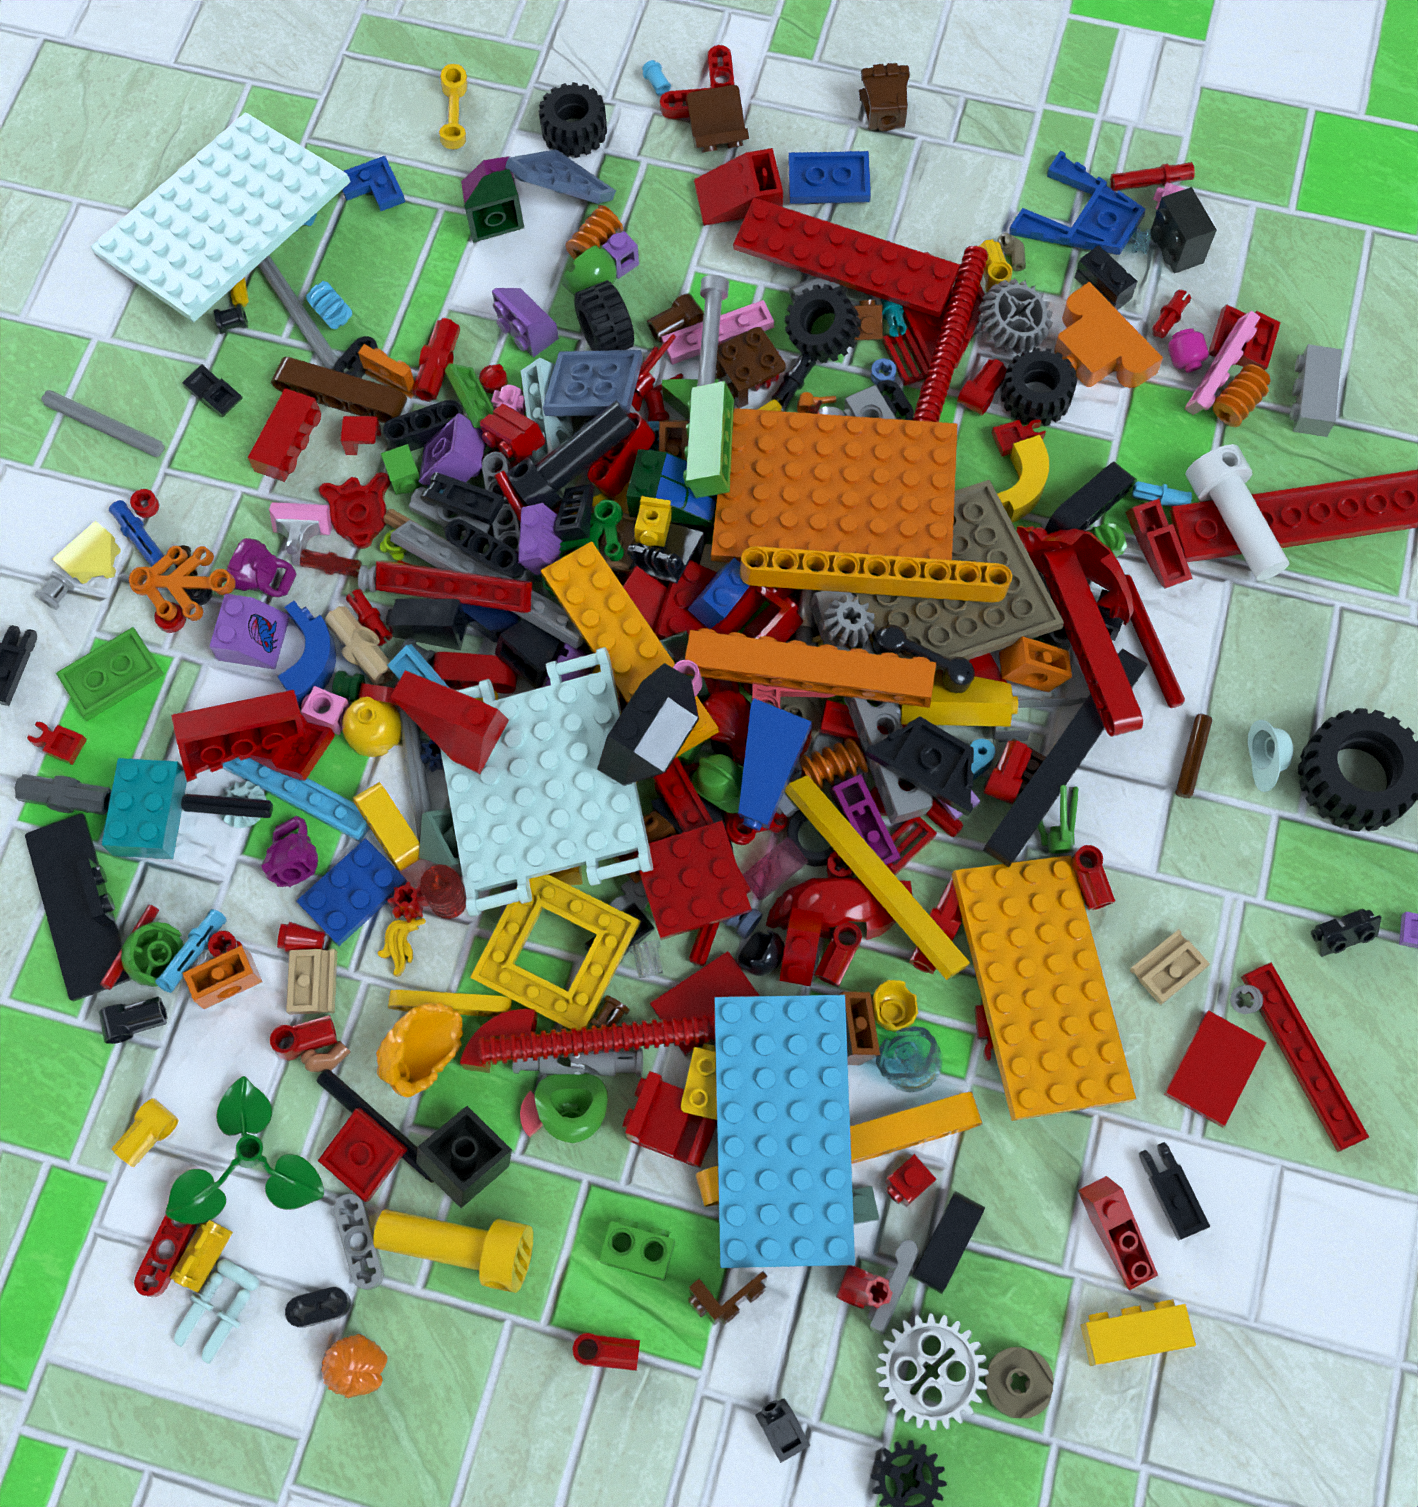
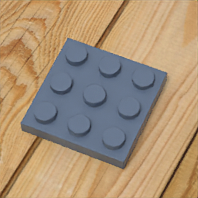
(592, 381)

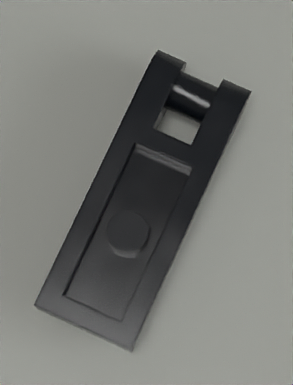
(463, 498)

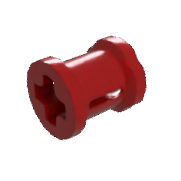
(835, 860)
(217, 944)

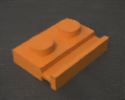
(386, 370)

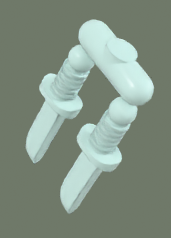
(202, 1303)

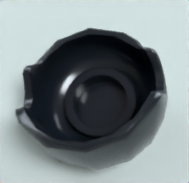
(762, 953)

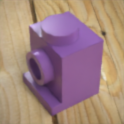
(621, 246)

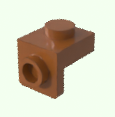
(871, 320)

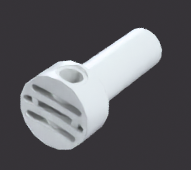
(1222, 478)

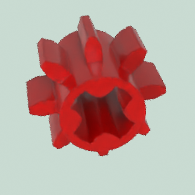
(402, 907)

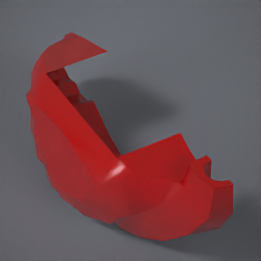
(1095, 559)
(839, 901)

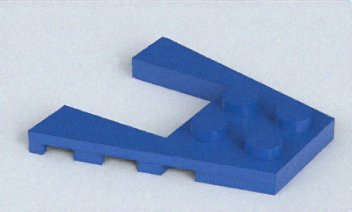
(1104, 222)

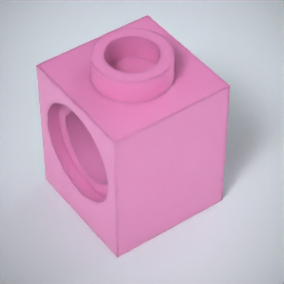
(319, 698)

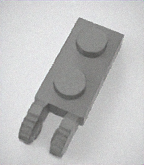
(906, 1260)

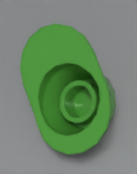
(719, 781)

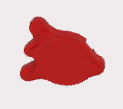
(356, 509)

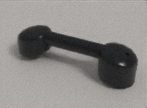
(957, 672)

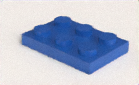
(829, 177)
(351, 892)

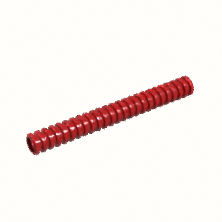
(951, 335)
(596, 1039)

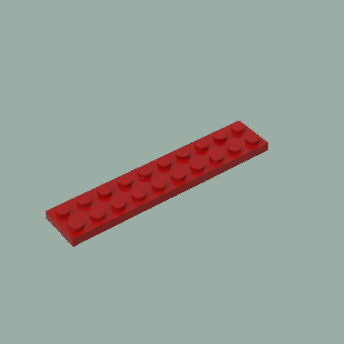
(1307, 514)

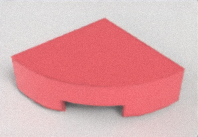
(529, 1115)

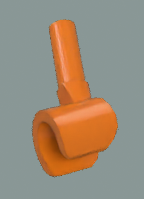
(807, 398)

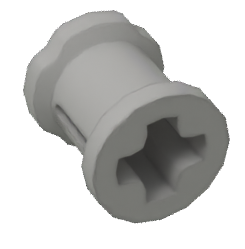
(54, 590)

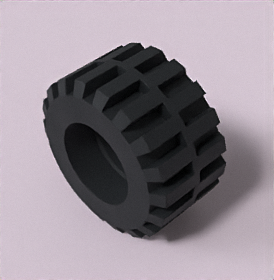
(571, 103)
(812, 306)
(604, 318)
(1041, 368)

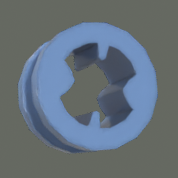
(885, 365)

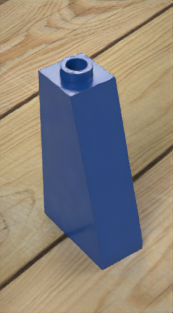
(771, 755)

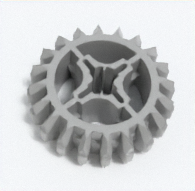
(1010, 300)

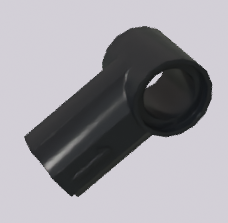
(122, 1021)

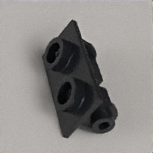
(1359, 928)

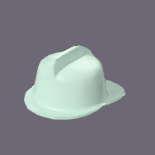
(1269, 752)

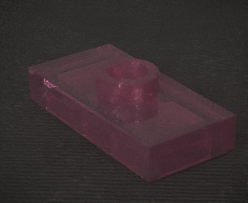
(774, 868)

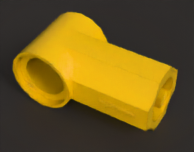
(996, 266)
(151, 1124)

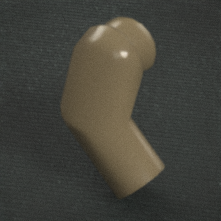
(1015, 249)

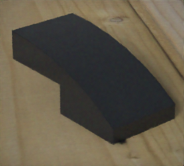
(211, 391)

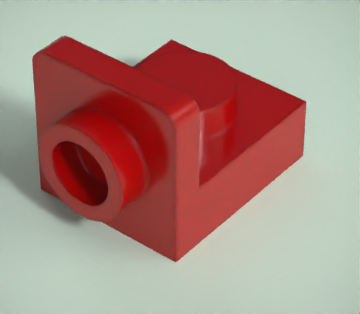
(909, 1181)

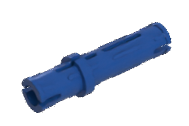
(123, 516)

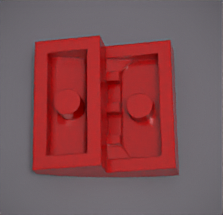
(1258, 349)
(297, 756)

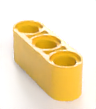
(388, 826)

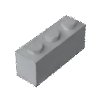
(1316, 390)

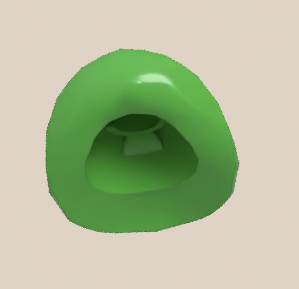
(571, 1105)

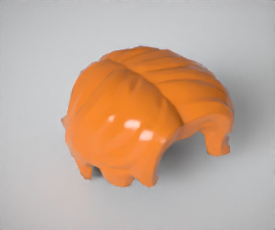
(353, 1366)

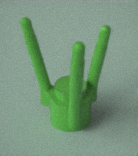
(1061, 837)

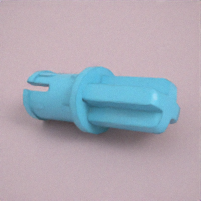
(1167, 496)

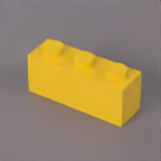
(1137, 1332)

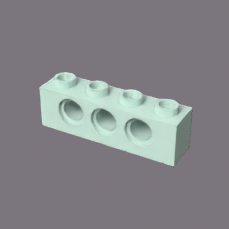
(535, 384)

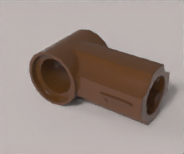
(681, 315)

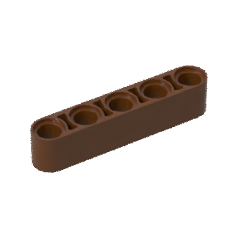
(339, 389)

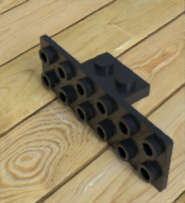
(76, 904)

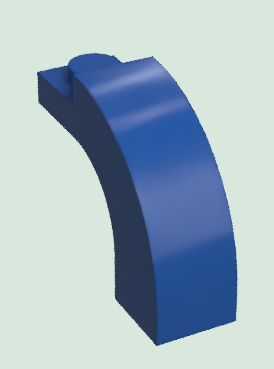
(318, 658)

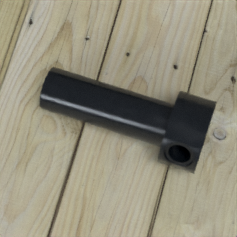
(544, 479)

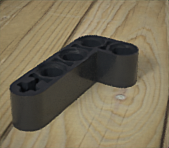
(1092, 500)

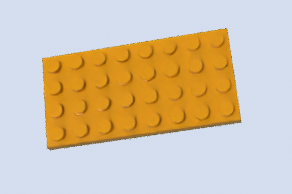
(1042, 988)

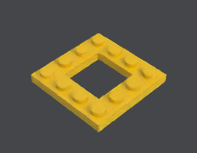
(572, 1007)

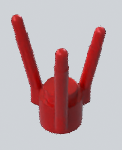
(645, 379)

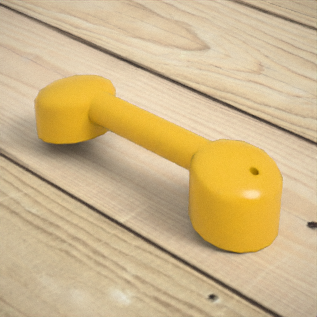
(454, 87)

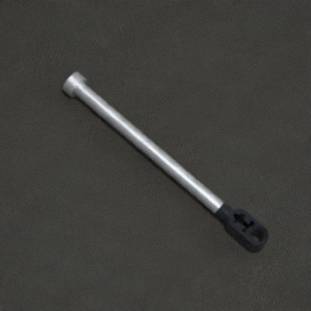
(713, 290)

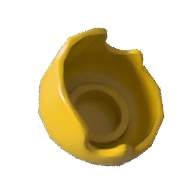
(894, 1005)

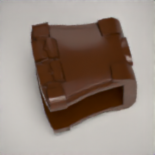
(885, 95)

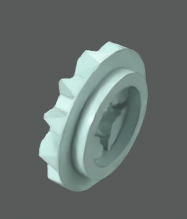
(242, 790)

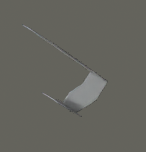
(1022, 735)

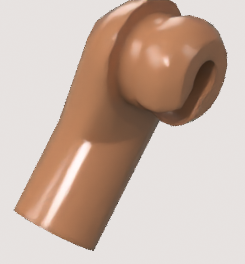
(319, 1062)

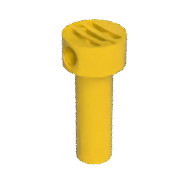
(498, 1254)

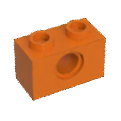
(1035, 664)
(222, 977)

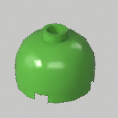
(591, 268)
(150, 952)

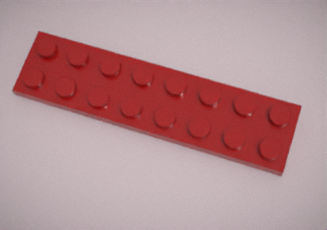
(846, 257)

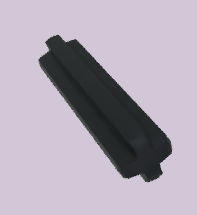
(227, 805)

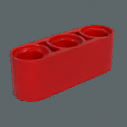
(616, 466)
(468, 669)

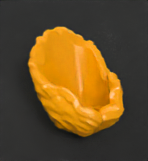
(419, 1048)

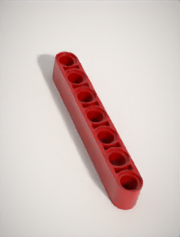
(1091, 641)

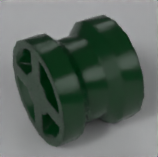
(347, 685)

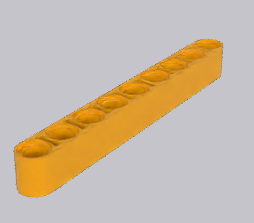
(890, 568)
(887, 1134)

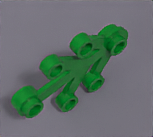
(599, 524)

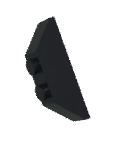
(650, 728)

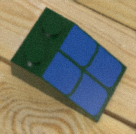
(661, 477)

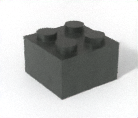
(1182, 230)
(463, 1156)

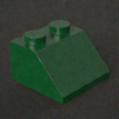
(494, 207)

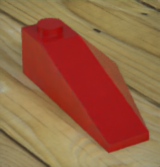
(454, 721)

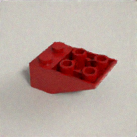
(730, 188)

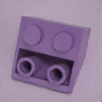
(523, 320)

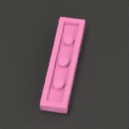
(688, 340)
(1218, 370)

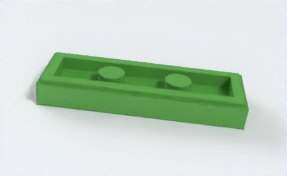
(470, 392)

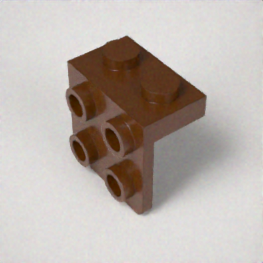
(717, 118)
(747, 362)
(705, 1303)

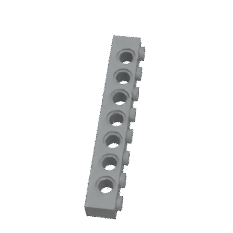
(899, 804)

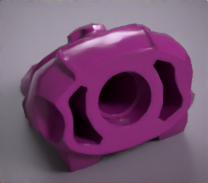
(256, 568)
(291, 858)

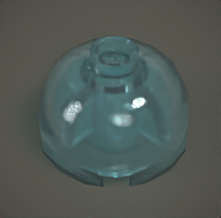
(910, 1059)

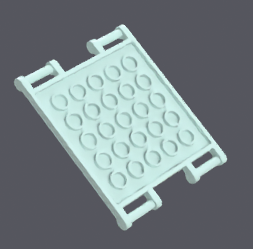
(540, 792)

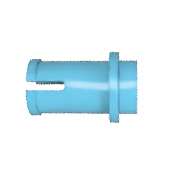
(653, 73)

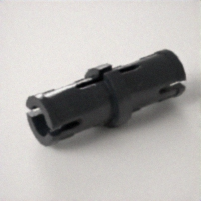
(794, 379)

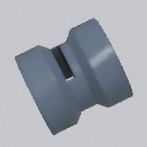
(744, 923)

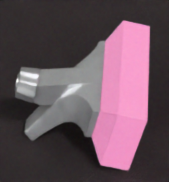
(299, 524)

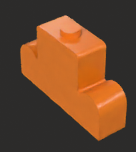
(1103, 342)

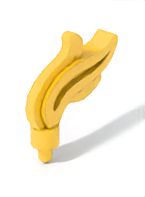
(397, 944)

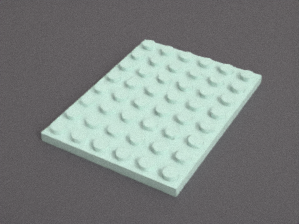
(220, 216)

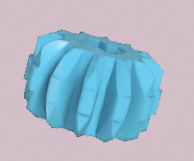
(329, 305)

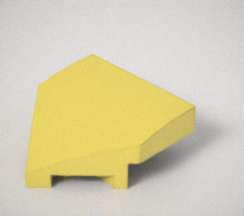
(89, 554)

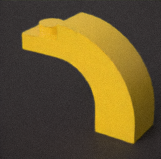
(1032, 467)

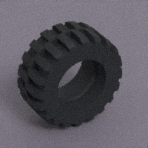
(1340, 799)

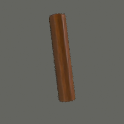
(1193, 756)

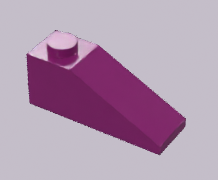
(861, 812)

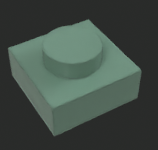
(864, 1205)

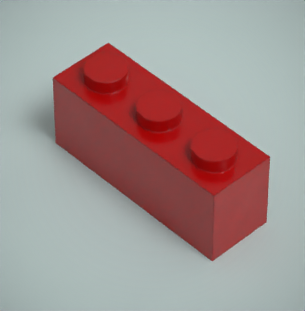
(285, 435)

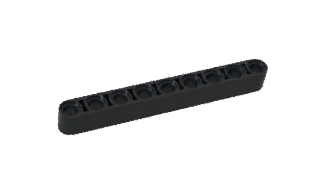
(1053, 773)

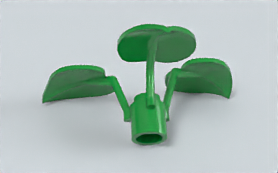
(292, 1184)

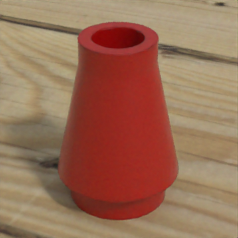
(298, 937)

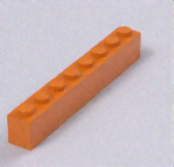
(812, 667)

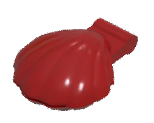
(731, 715)

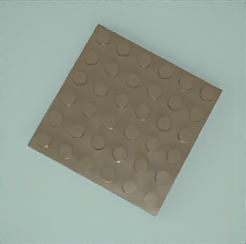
(972, 627)

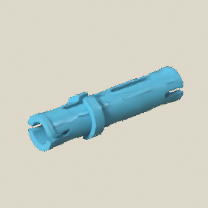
(191, 950)

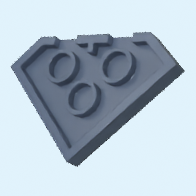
(561, 174)

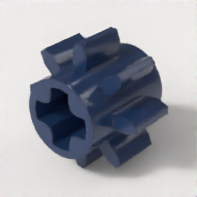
(431, 749)

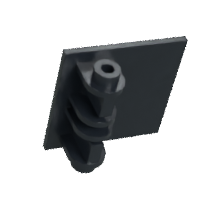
(667, 561)

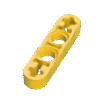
(463, 1003)

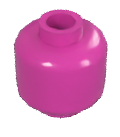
(1188, 350)

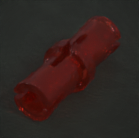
(330, 563)

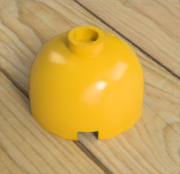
(371, 727)

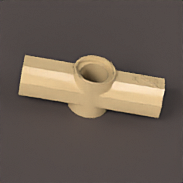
(359, 645)

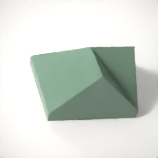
(439, 839)

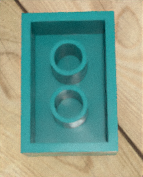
(145, 809)

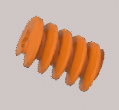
(595, 231)
(1241, 395)
(833, 763)

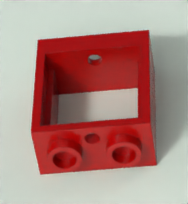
(779, 628)

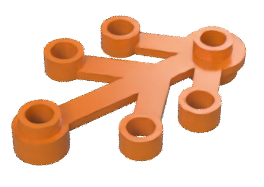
(178, 580)

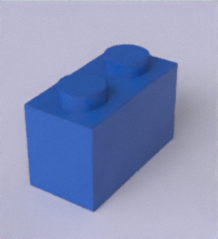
(719, 595)

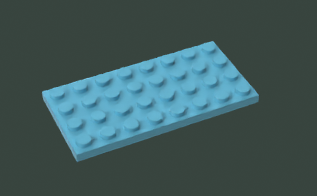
(783, 1132)

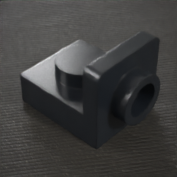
(782, 1429)

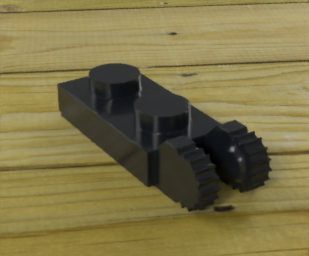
(14, 660)
(1174, 1194)

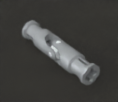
(600, 1064)

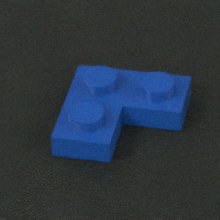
(374, 177)

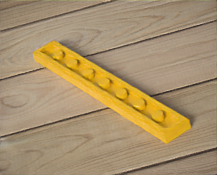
(877, 877)

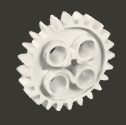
(955, 1395)

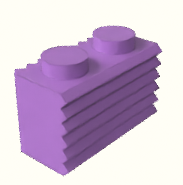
(537, 539)

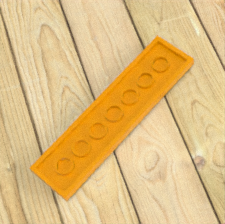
(611, 620)

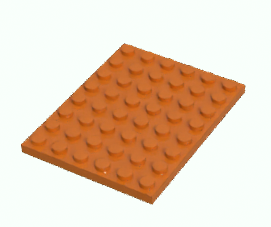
(838, 485)

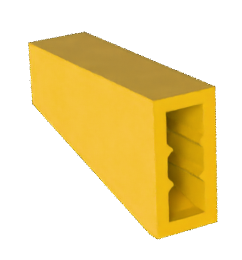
(982, 704)

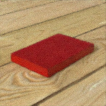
(697, 993)
(1215, 1068)

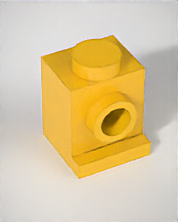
(653, 521)

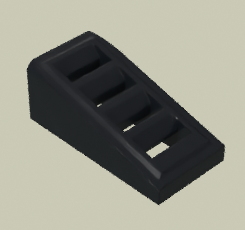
(581, 528)

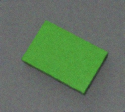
(109, 674)

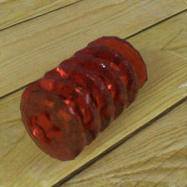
(443, 891)

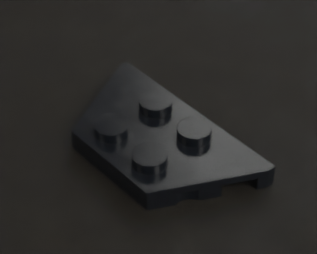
(929, 761)

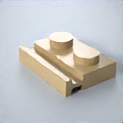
(1169, 967)
(311, 981)

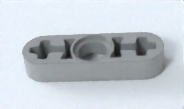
(344, 1220)

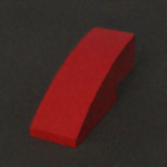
(1159, 543)

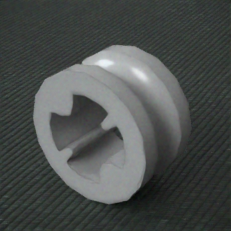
(367, 578)
(1246, 989)

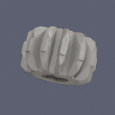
(848, 621)

